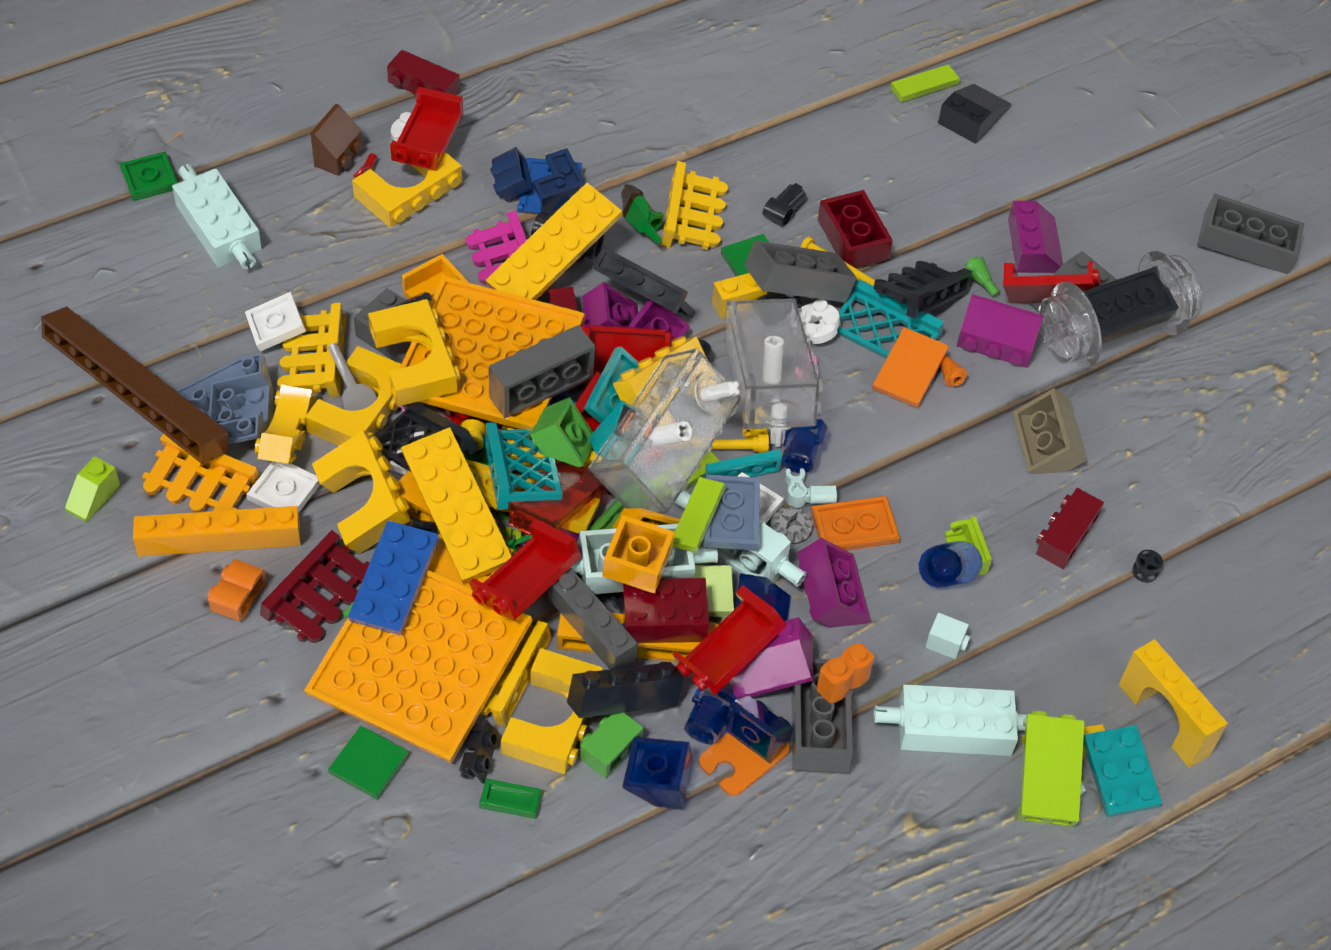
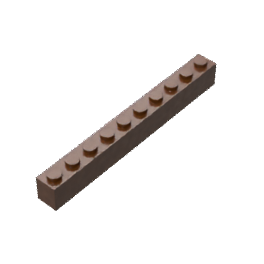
(135, 385)

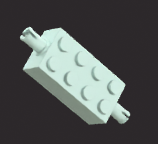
(216, 217)
(595, 544)
(768, 561)
(955, 720)

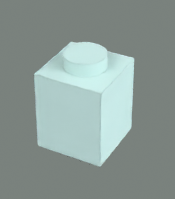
(948, 636)

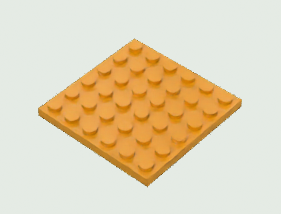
(481, 330)
(428, 679)

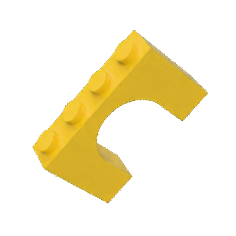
(396, 203)
(416, 324)
(634, 379)
(339, 424)
(354, 459)
(1199, 722)
(554, 745)

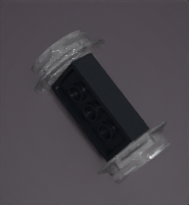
(1081, 321)

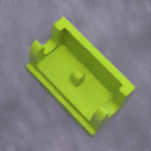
(970, 532)

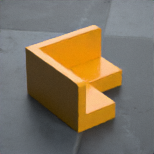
(428, 276)

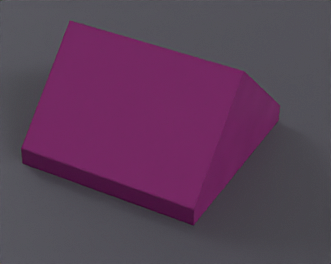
(657, 317)

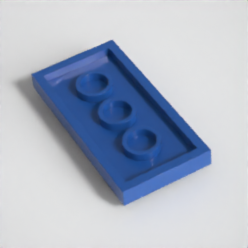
(393, 578)

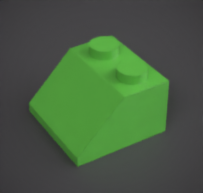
(563, 433)

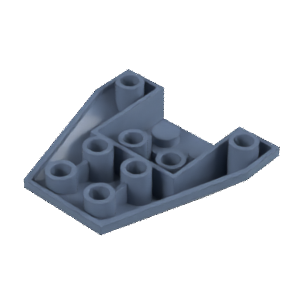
(235, 397)

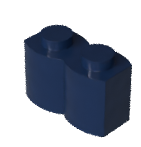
(510, 174)

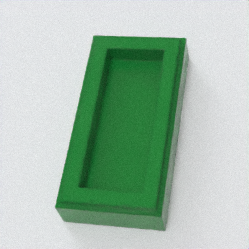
(510, 798)

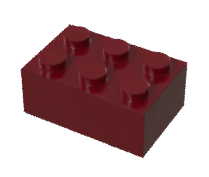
(855, 229)
(670, 615)

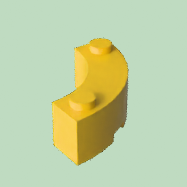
(286, 427)

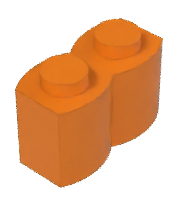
(236, 590)
(845, 672)

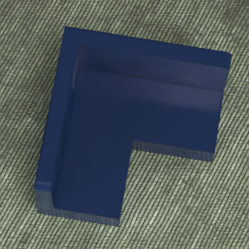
(561, 184)

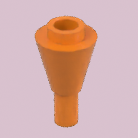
(952, 372)

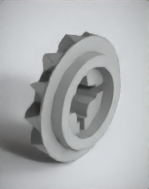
(797, 532)

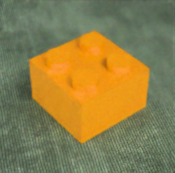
(638, 554)

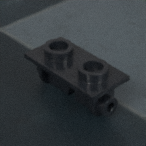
(483, 742)

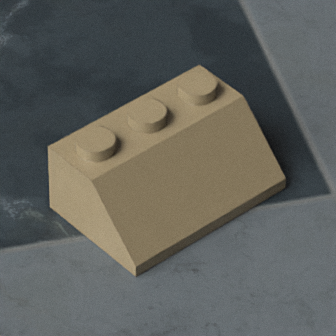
(1049, 434)

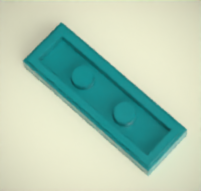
(751, 465)

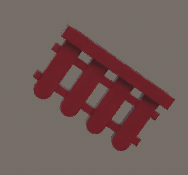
(295, 586)

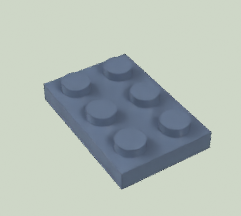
(737, 515)

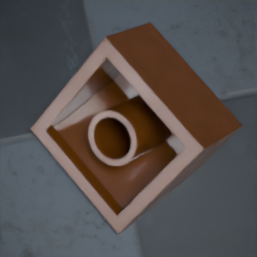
(335, 141)

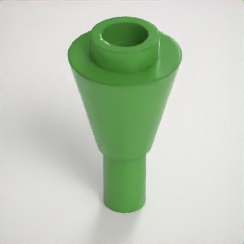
(982, 275)

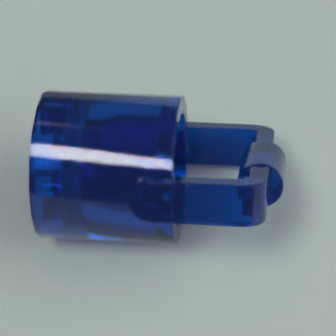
(802, 446)
(708, 716)

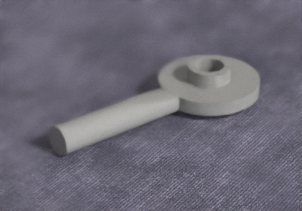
(356, 395)

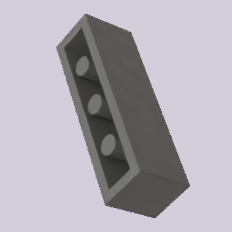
(593, 621)

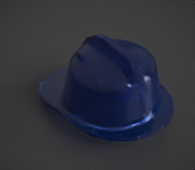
(950, 564)

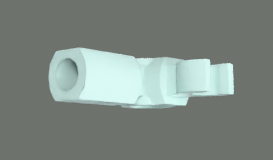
(799, 495)

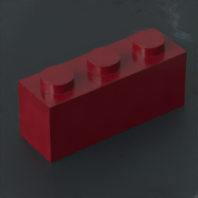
(413, 72)
(1068, 527)

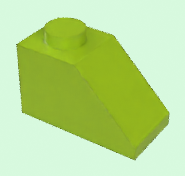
(92, 488)

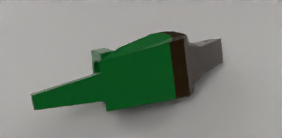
(640, 214)

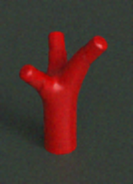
(369, 163)

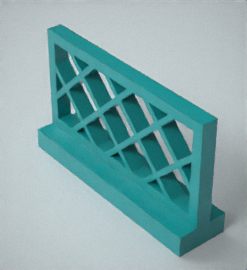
(865, 294)
(501, 467)

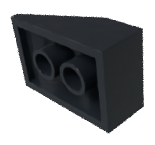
(972, 112)

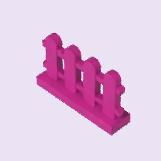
(487, 256)

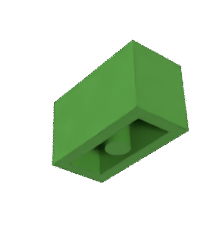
(610, 743)

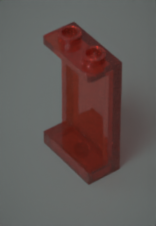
(578, 489)

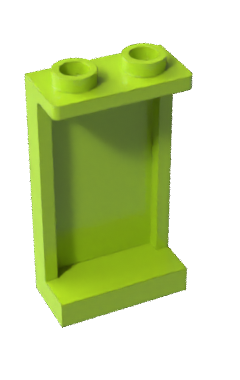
(1051, 769)

